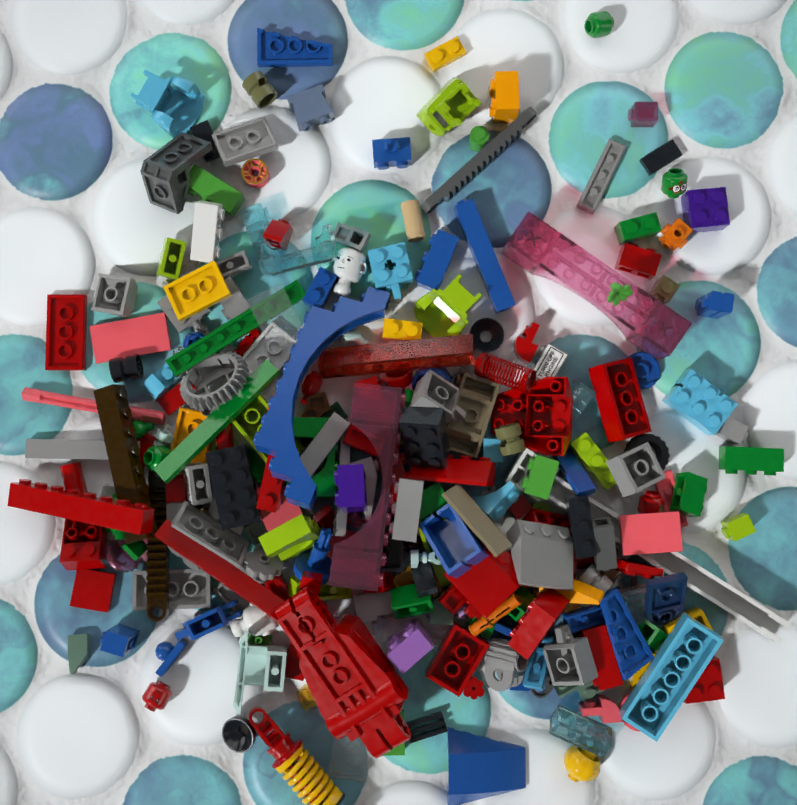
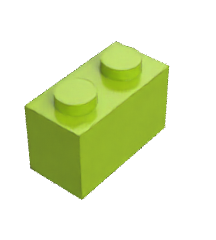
(171, 258)

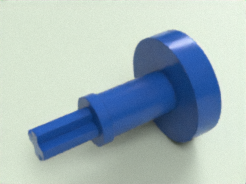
(316, 559)

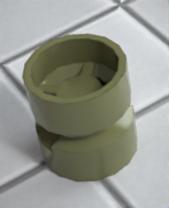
(258, 87)
(510, 439)

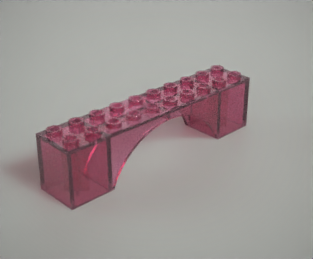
(555, 257)
(359, 557)

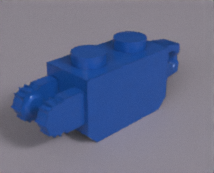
(208, 621)

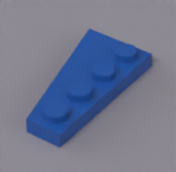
(287, 51)
(626, 638)

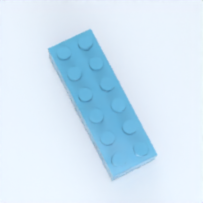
(670, 676)

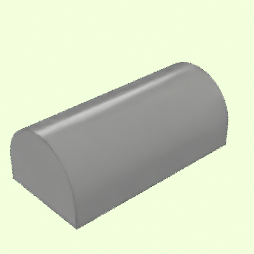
(234, 264)

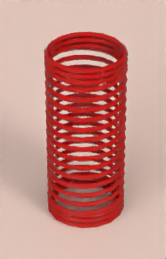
(487, 366)

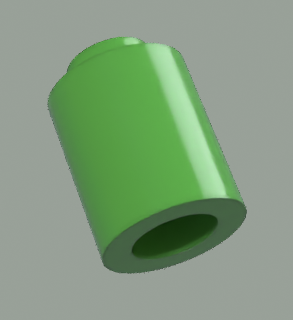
(478, 138)

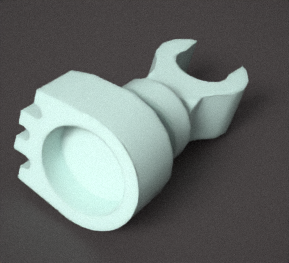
(162, 437)
(416, 557)

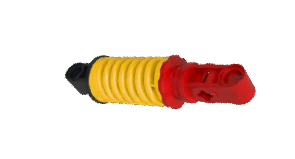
(297, 764)

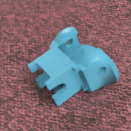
(171, 108)

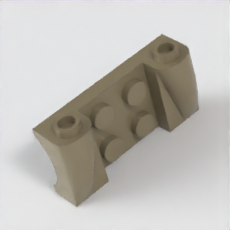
(477, 400)

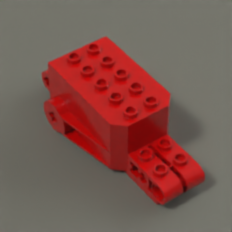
(346, 673)

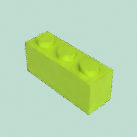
(592, 460)

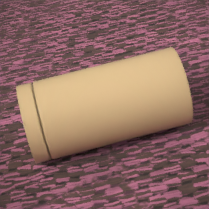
(413, 220)

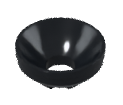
(491, 326)
(235, 738)

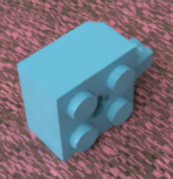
(388, 279)

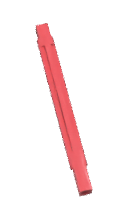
(84, 404)

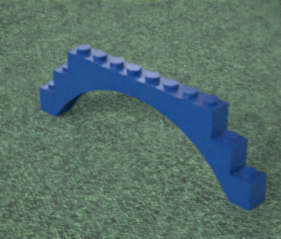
(277, 430)

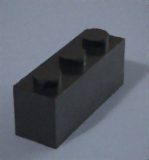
(580, 526)

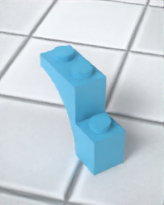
(498, 502)

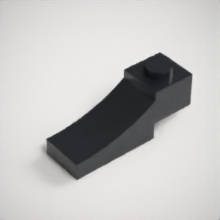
(423, 573)

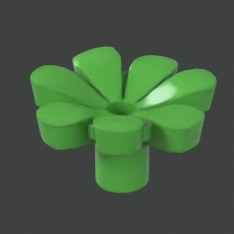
(619, 293)

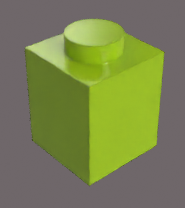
(737, 527)

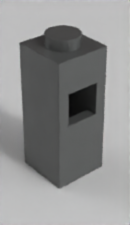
(605, 544)

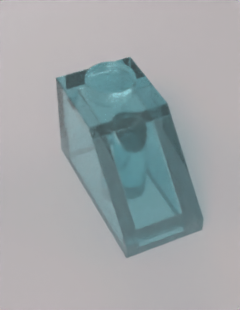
(256, 222)

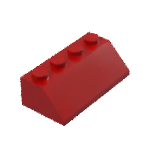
(619, 400)
(459, 471)

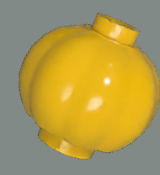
(581, 764)

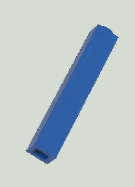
(484, 256)

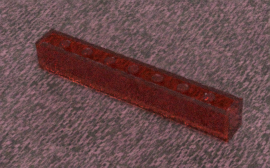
(397, 356)

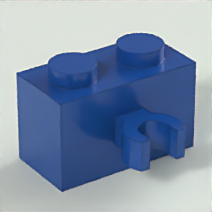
(392, 153)

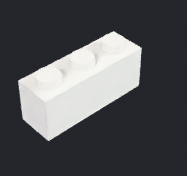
(207, 231)

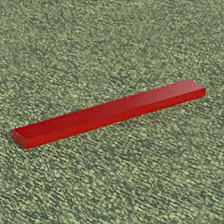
(220, 569)

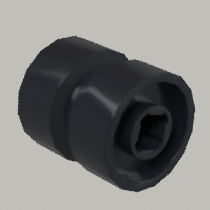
(126, 368)

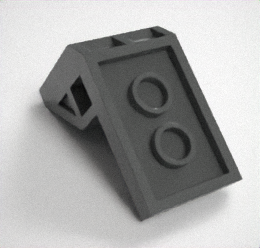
(167, 173)

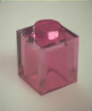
(643, 114)

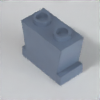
(310, 108)

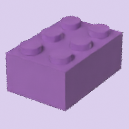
(409, 645)

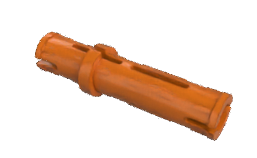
(506, 607)

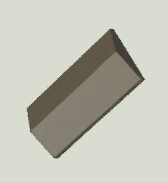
(477, 520)

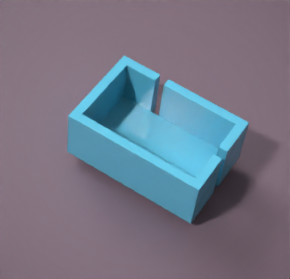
(699, 402)

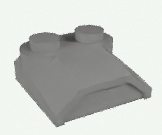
(115, 295)

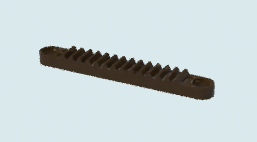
(157, 553)

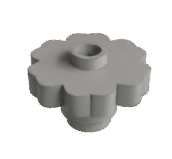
(261, 566)

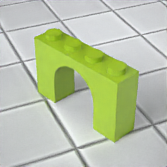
(291, 538)

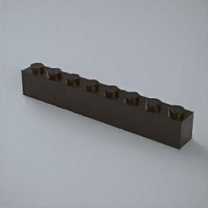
(123, 450)

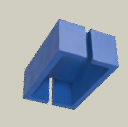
(453, 541)

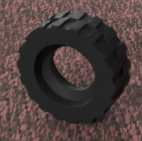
(656, 443)

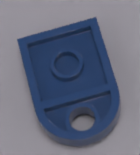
(665, 596)

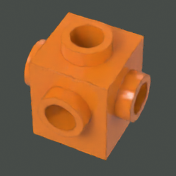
(675, 235)

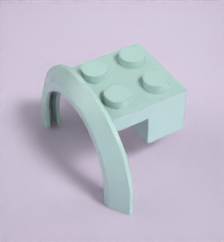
(259, 667)

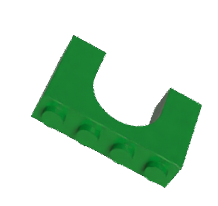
(307, 429)

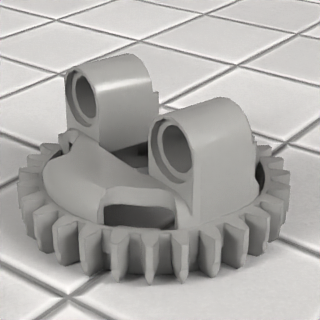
(212, 371)

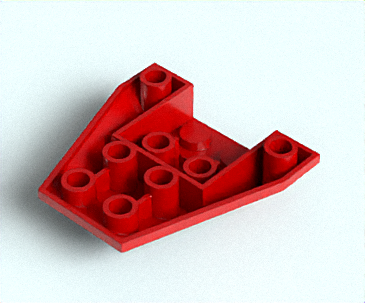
(542, 413)

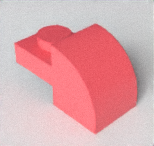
(604, 708)

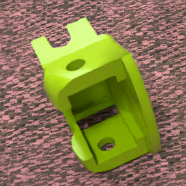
(452, 102)
(445, 311)

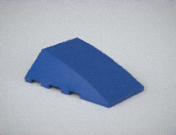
(482, 767)

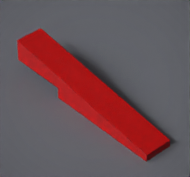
(292, 667)

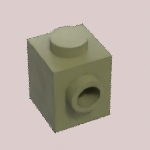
(664, 289)

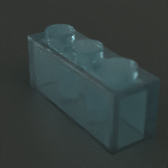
(581, 731)

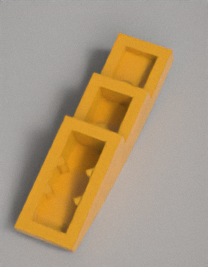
(581, 593)

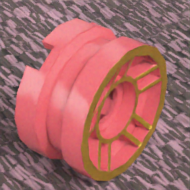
(248, 170)

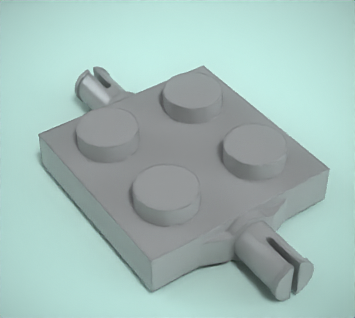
(193, 321)

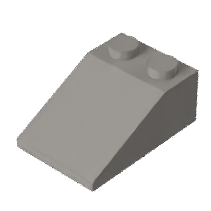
(371, 467)

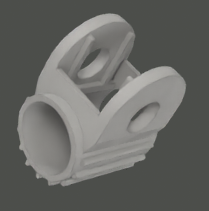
(506, 662)

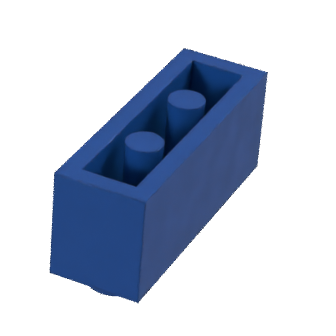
(436, 260)

